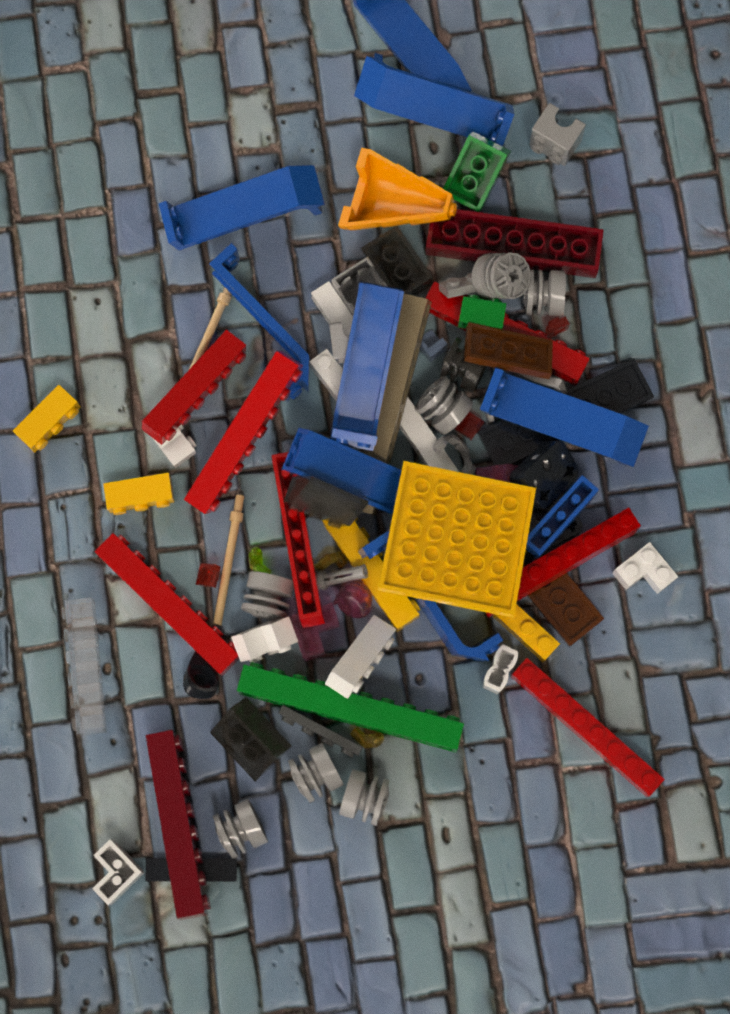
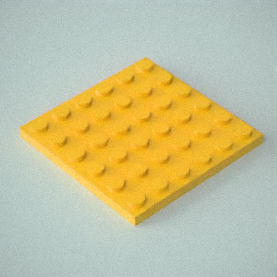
(457, 539)

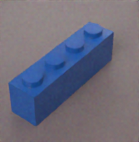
(560, 516)

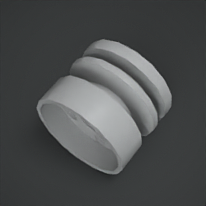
(501, 276)
(546, 293)
(444, 405)
(267, 596)
(315, 773)
(364, 797)
(239, 829)

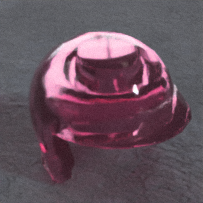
(354, 599)

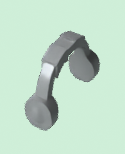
(440, 444)

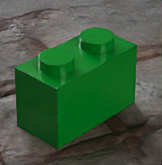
(482, 312)

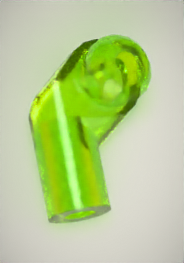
(256, 561)

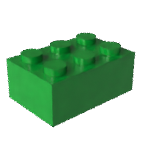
(476, 171)

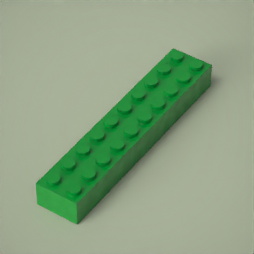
(356, 710)

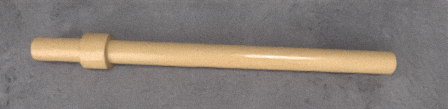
(223, 300)
(236, 518)

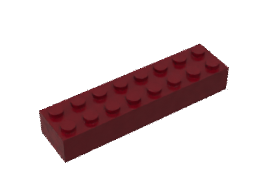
(541, 243)
(177, 826)

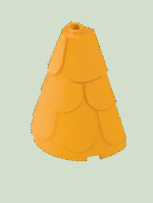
(393, 196)

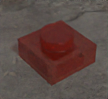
(556, 326)
(469, 426)
(208, 575)

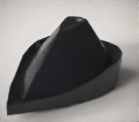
(200, 679)

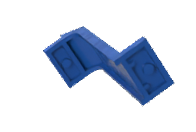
(411, 41)
(432, 102)
(242, 205)
(222, 266)
(366, 365)
(564, 417)
(344, 468)
(437, 618)

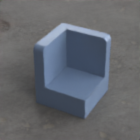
(432, 346)

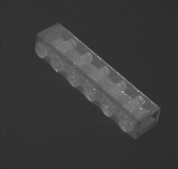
(85, 667)

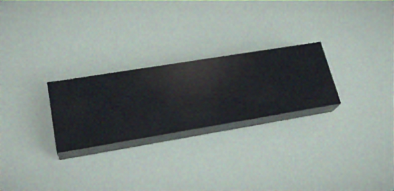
(215, 869)

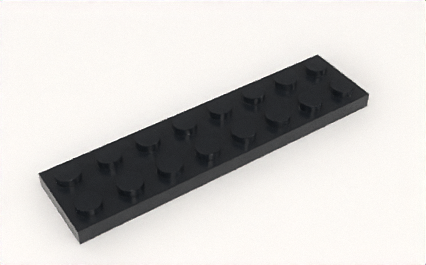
(613, 390)

